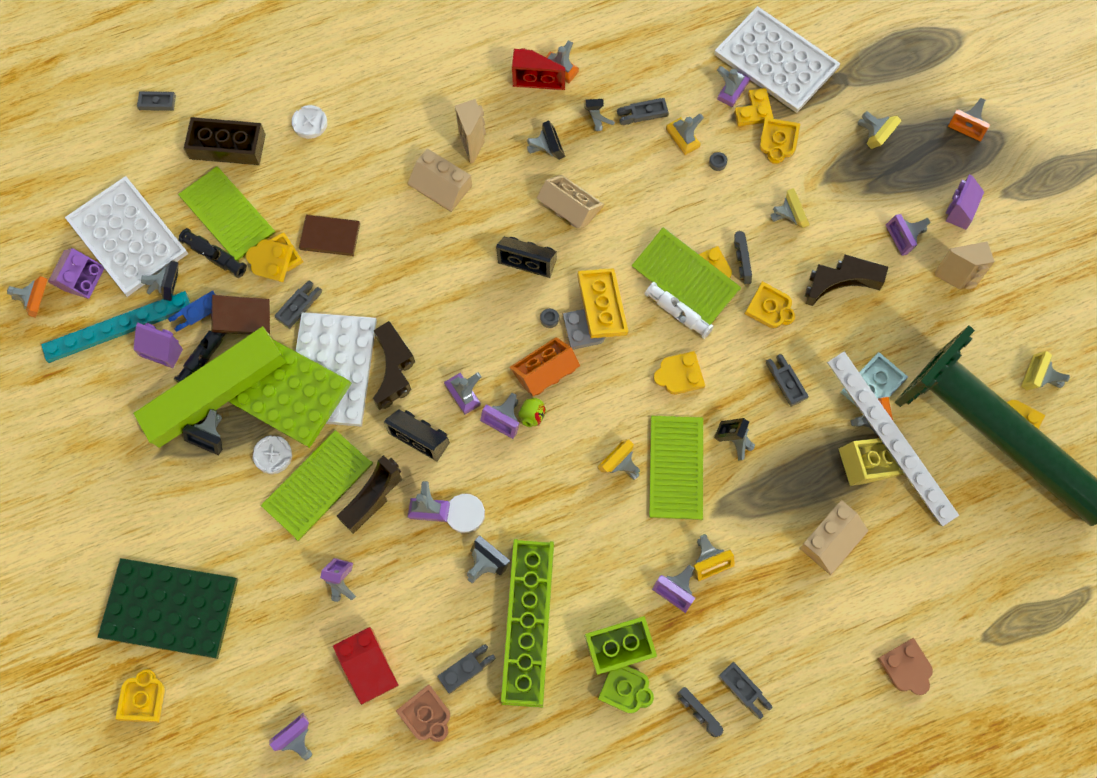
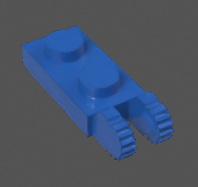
(194, 311)

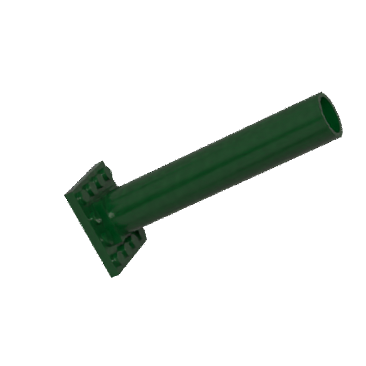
(1005, 428)

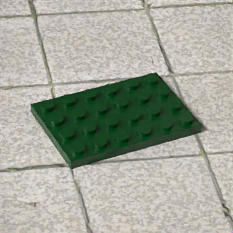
(168, 608)

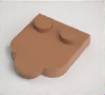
(908, 668)
(426, 715)

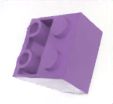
(964, 203)
(76, 273)
(156, 345)

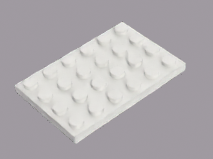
(777, 59)
(126, 235)
(346, 348)

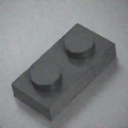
(156, 101)

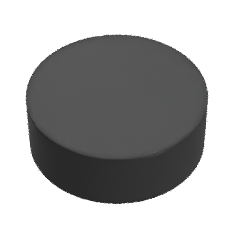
(718, 161)
(549, 318)

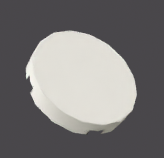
(309, 122)
(272, 454)
(465, 513)

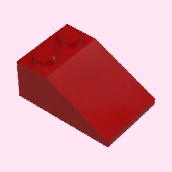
(536, 71)
(365, 665)

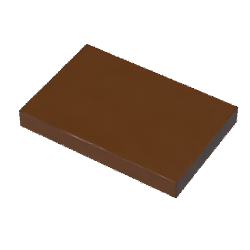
(329, 235)
(239, 314)

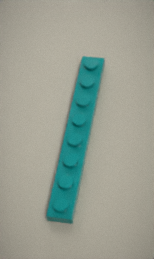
(113, 327)

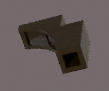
(848, 272)
(397, 358)
(372, 495)

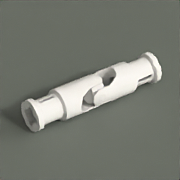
(676, 308)

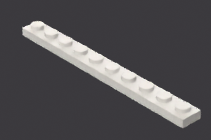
(893, 439)

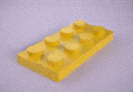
(602, 303)

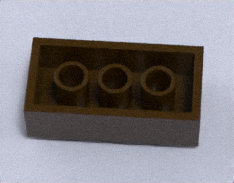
(224, 141)

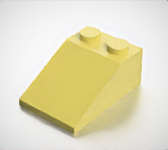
(868, 462)

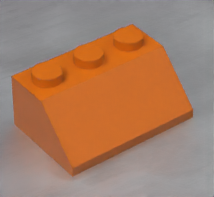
(545, 366)

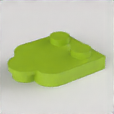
(626, 690)

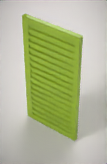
(226, 213)
(686, 275)
(676, 468)
(316, 485)

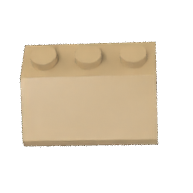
(471, 127)
(439, 180)
(569, 201)
(965, 265)
(835, 537)

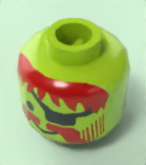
(532, 412)

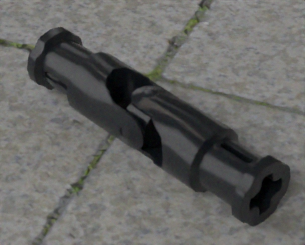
(203, 247)
(205, 349)

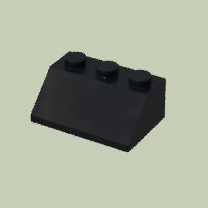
(526, 256)
(417, 434)

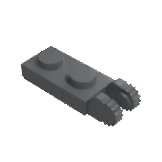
(643, 111)
(743, 255)
(297, 305)
(787, 381)
(464, 669)
(744, 689)
(701, 714)

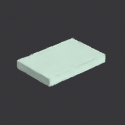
(881, 377)

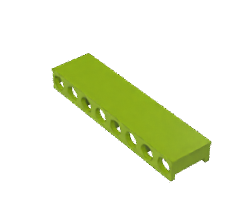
(209, 387)
(527, 624)

